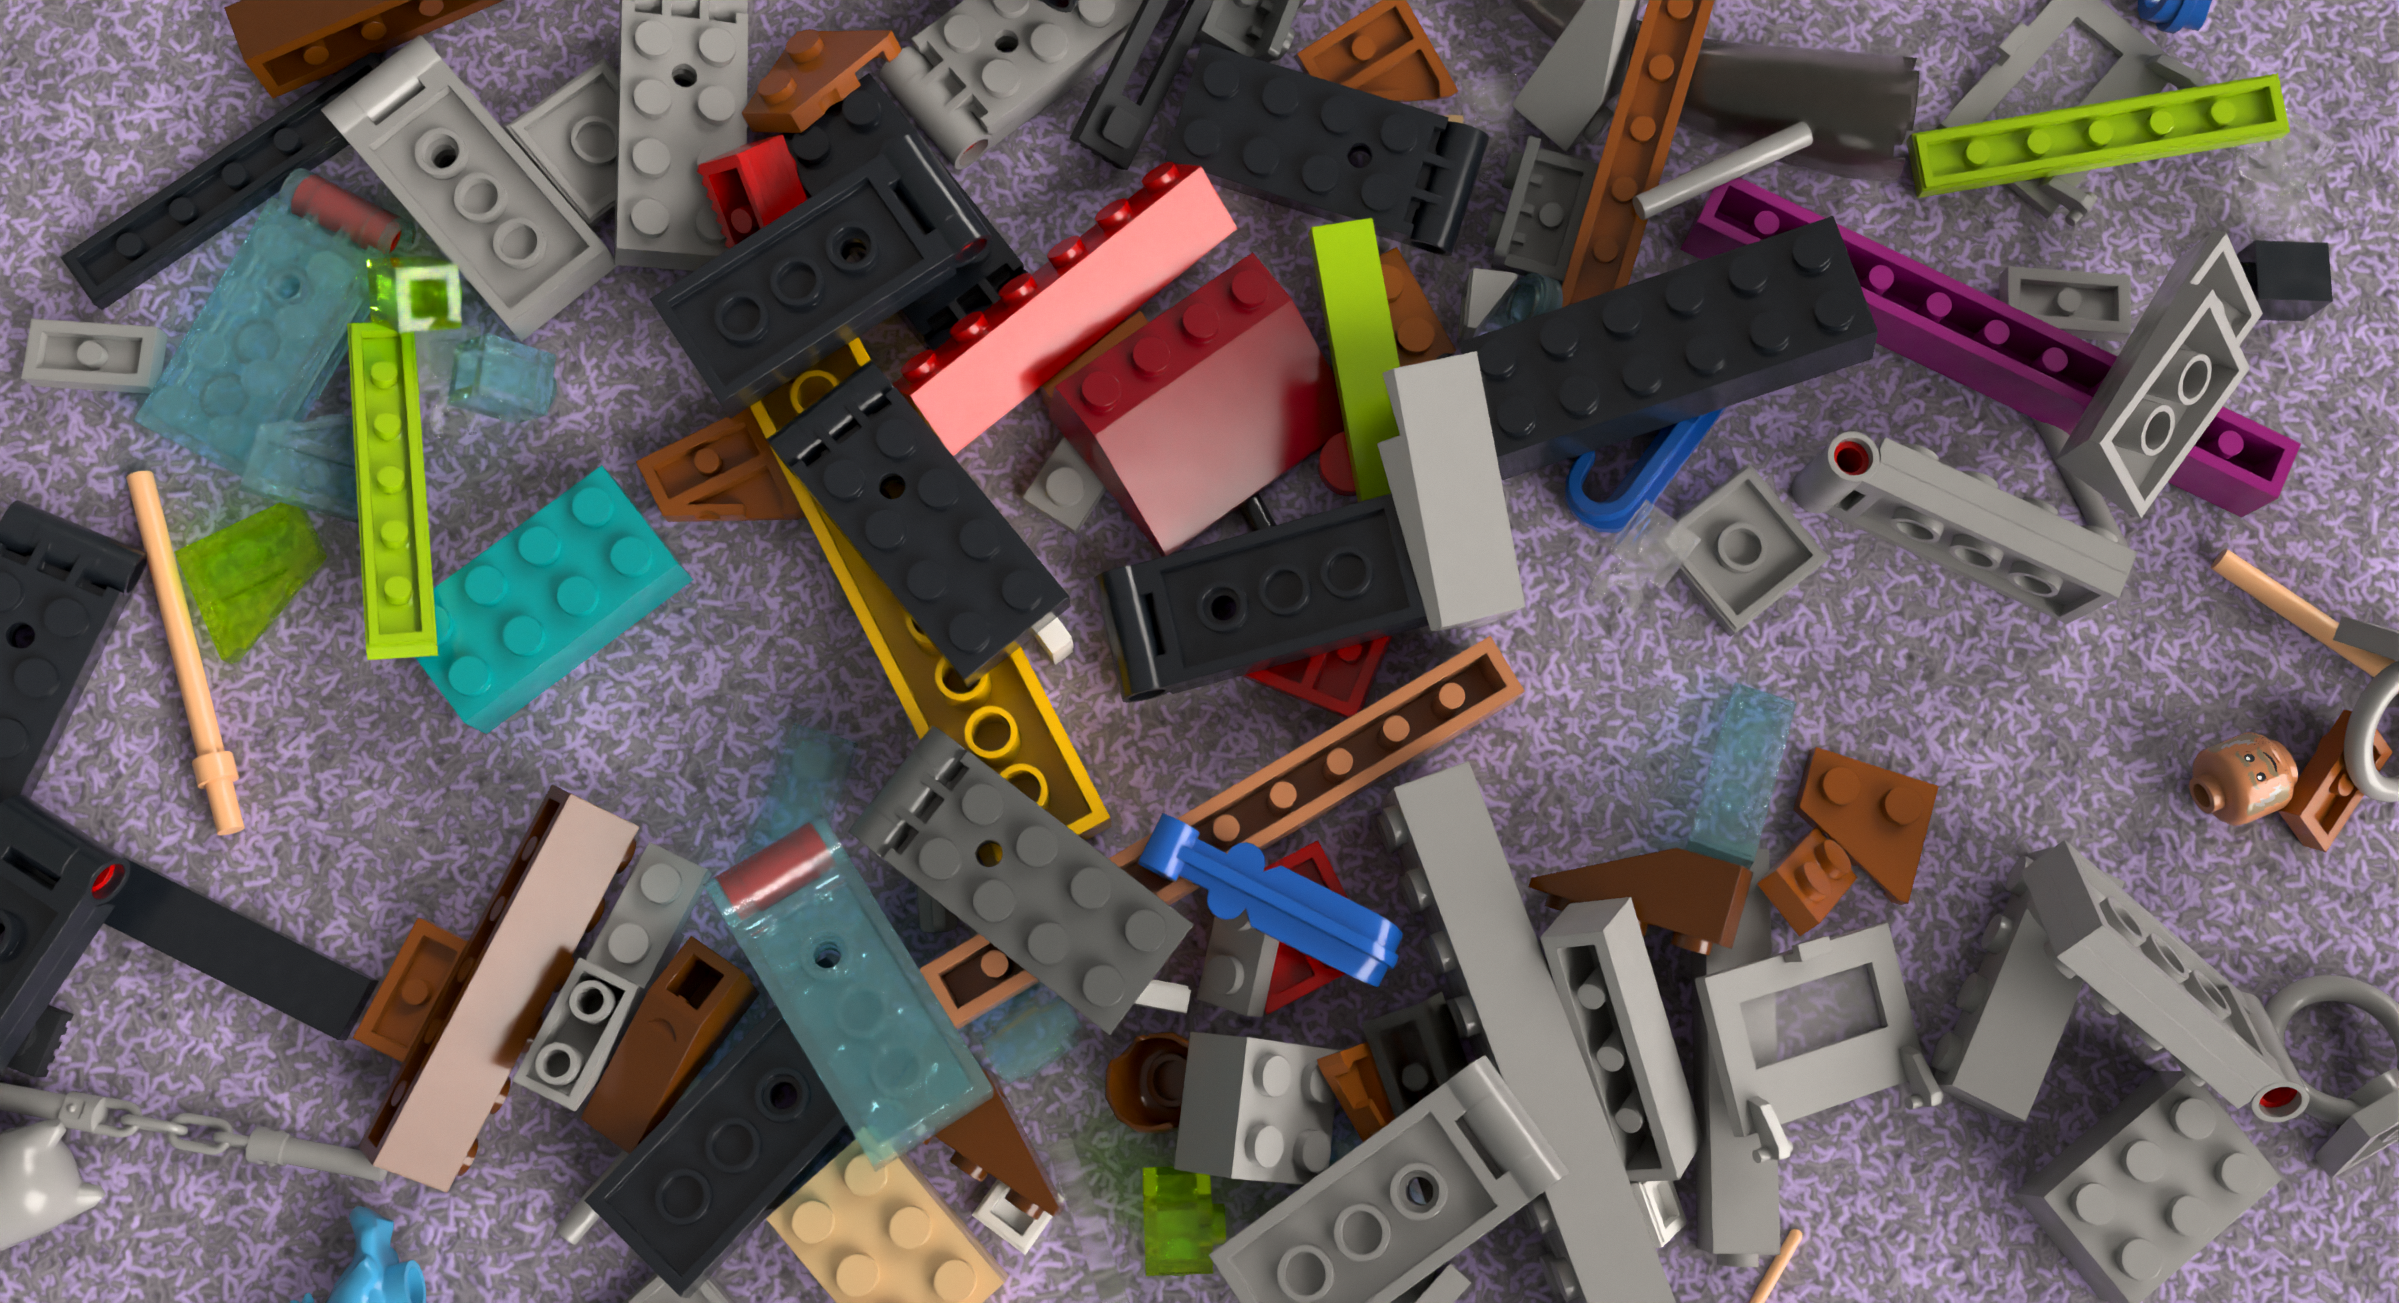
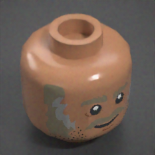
(2243, 778)

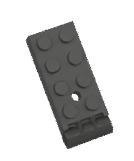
(1049, 899)

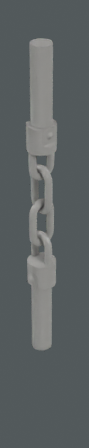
(90, 1112)

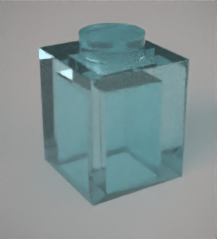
(502, 379)

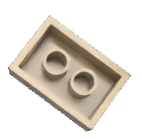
(884, 1236)

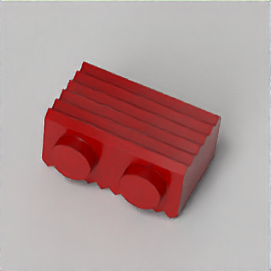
(752, 186)

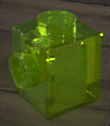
(414, 293)
(1180, 1222)

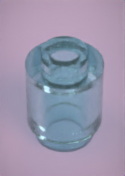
(1032, 1037)

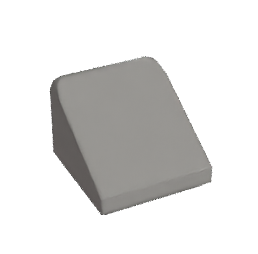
(1481, 299)

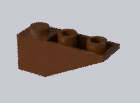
(1668, 888)
(668, 1043)
(996, 1143)

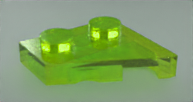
(250, 574)

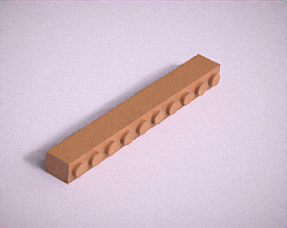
(1275, 801)

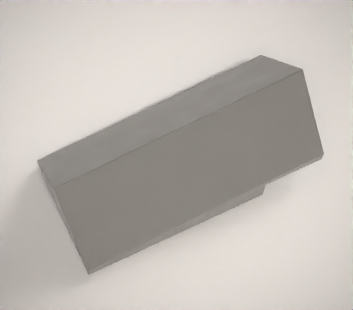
(2166, 379)
(1451, 493)

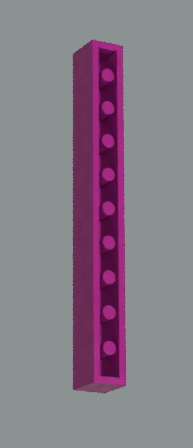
(1997, 346)

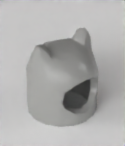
(39, 1182)

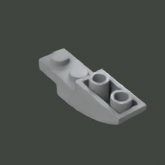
(614, 978)

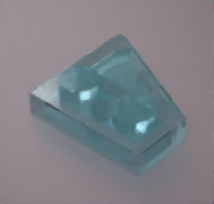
(305, 465)

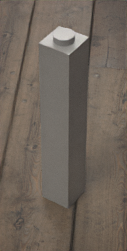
(1733, 1193)

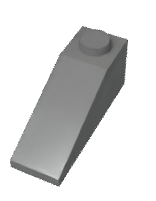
(1582, 74)

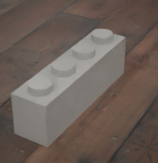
(2008, 1012)
(1624, 1036)

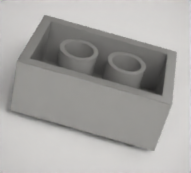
(2147, 1187)

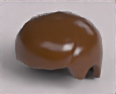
(1148, 1082)

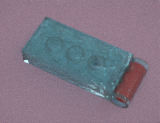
(252, 346)
(871, 1018)

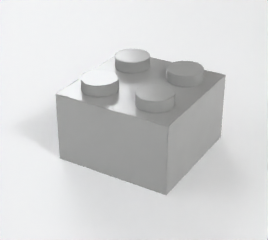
(1255, 1110)

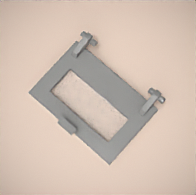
(2065, 60)
(1812, 1033)

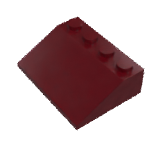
(1202, 406)

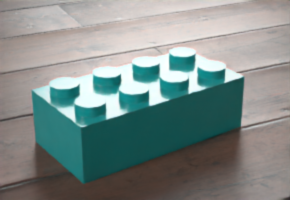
(547, 600)

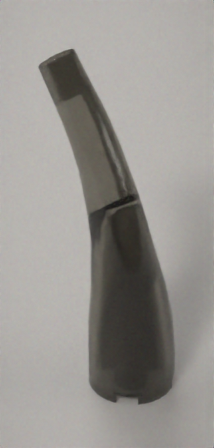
(1749, 91)

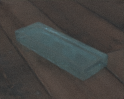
(1741, 776)

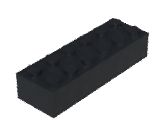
(1673, 347)

